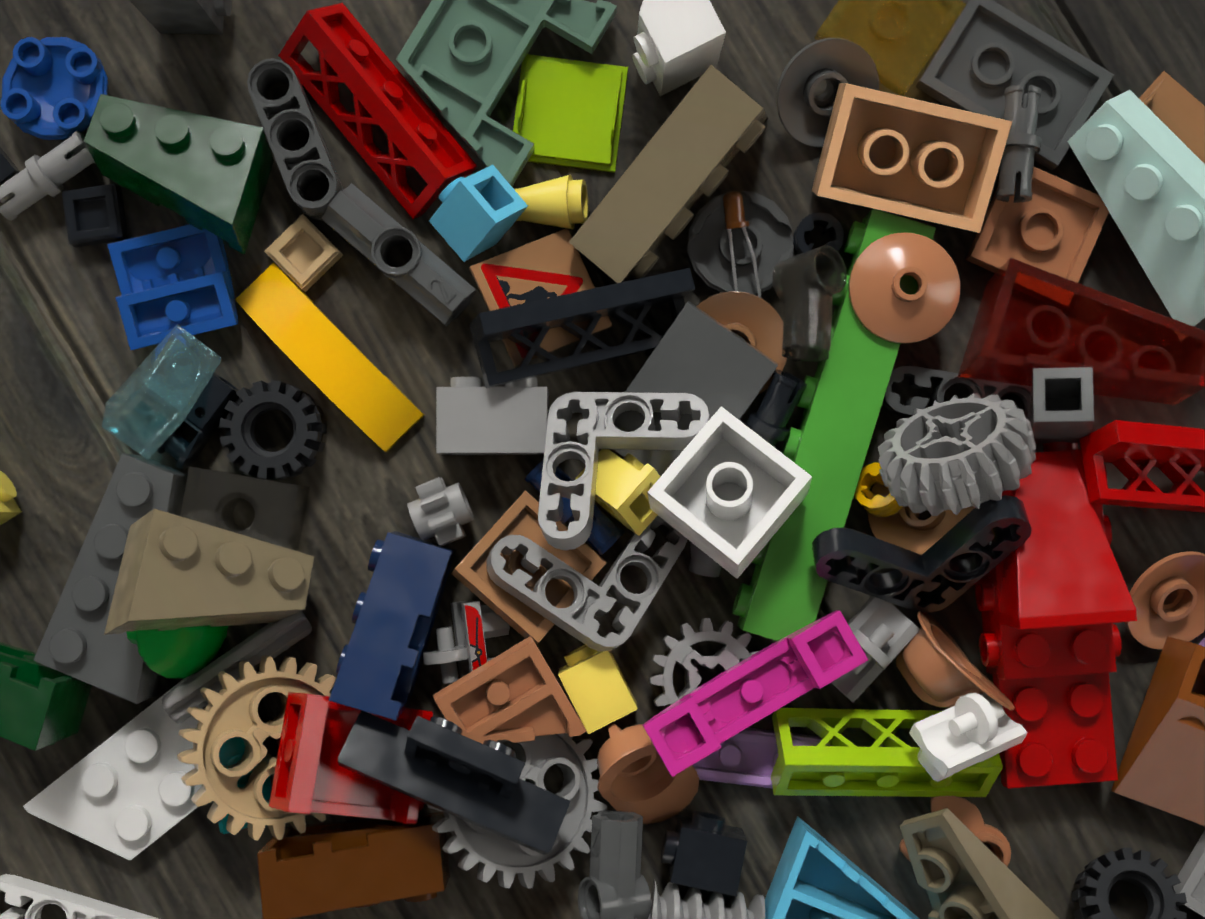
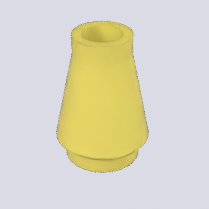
(555, 202)

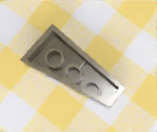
(670, 176)

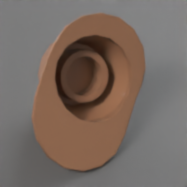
(939, 668)
(637, 779)

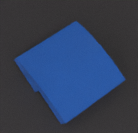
(172, 281)

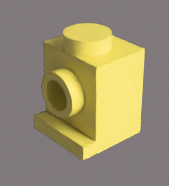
(624, 488)

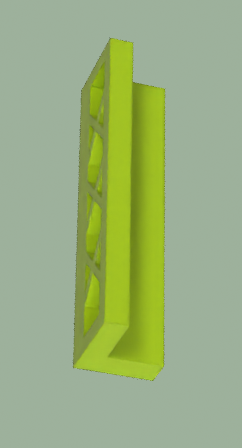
(864, 771)

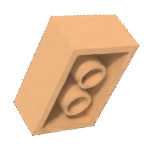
(910, 157)

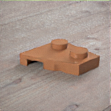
(510, 699)

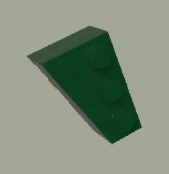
(37, 701)

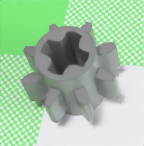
(440, 511)

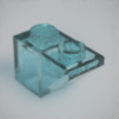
(160, 392)

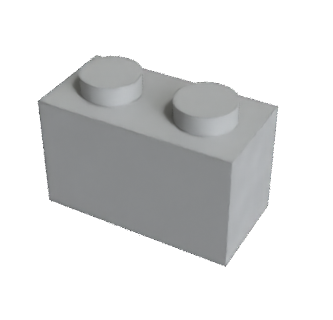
(492, 418)

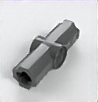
(376, 232)
(615, 880)

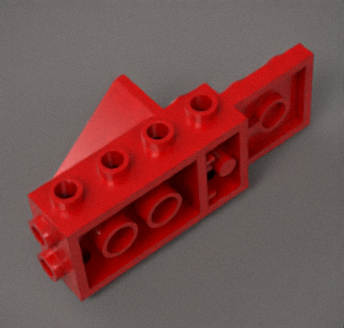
(1053, 628)

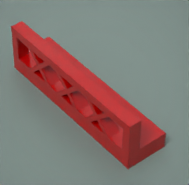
(381, 99)
(1125, 444)

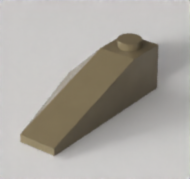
(964, 874)

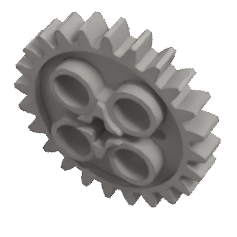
(512, 858)

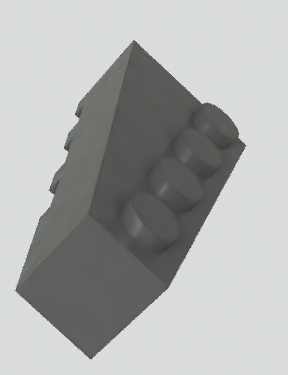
(75, 633)

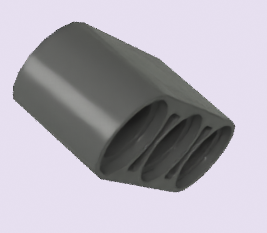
(282, 119)

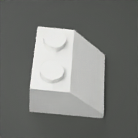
(676, 42)

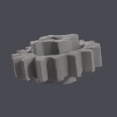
(682, 653)

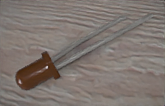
(735, 218)

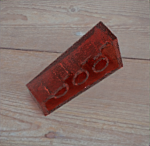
(1053, 322)

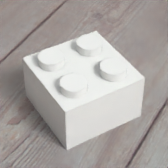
(729, 492)

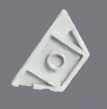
(126, 787)

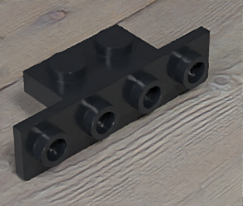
(456, 776)

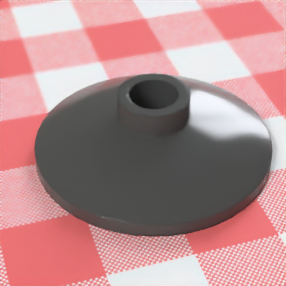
(827, 59)

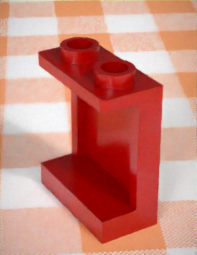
(309, 771)

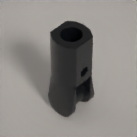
(204, 418)

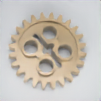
(235, 714)

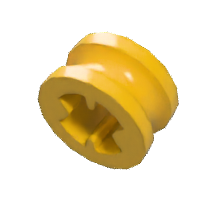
(878, 505)

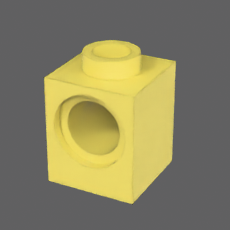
(596, 687)

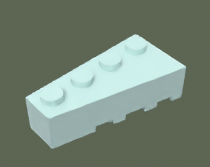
(1153, 195)

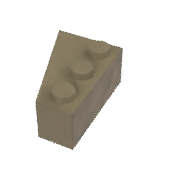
(202, 576)

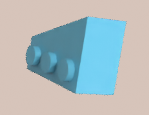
(824, 884)

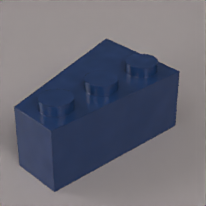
(392, 625)

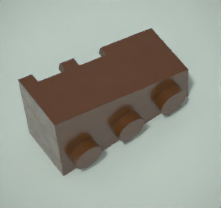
(352, 866)

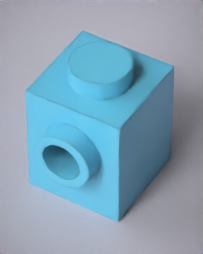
(477, 212)

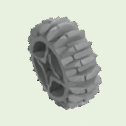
(957, 454)

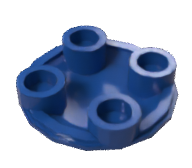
(52, 87)

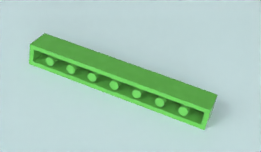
(830, 446)

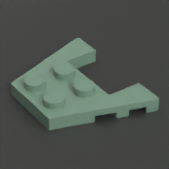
(471, 51)

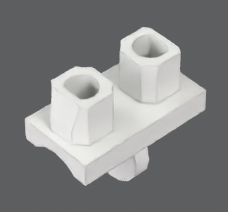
(964, 735)

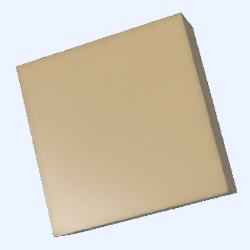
(303, 253)

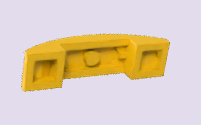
(329, 358)

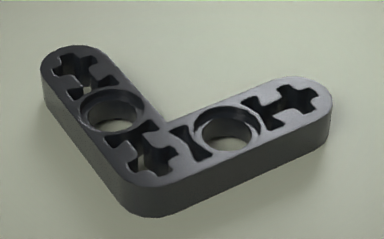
(930, 579)

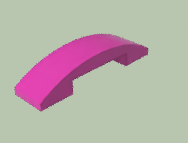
(753, 690)

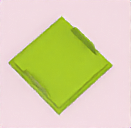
(571, 111)

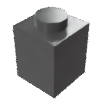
(1062, 404)

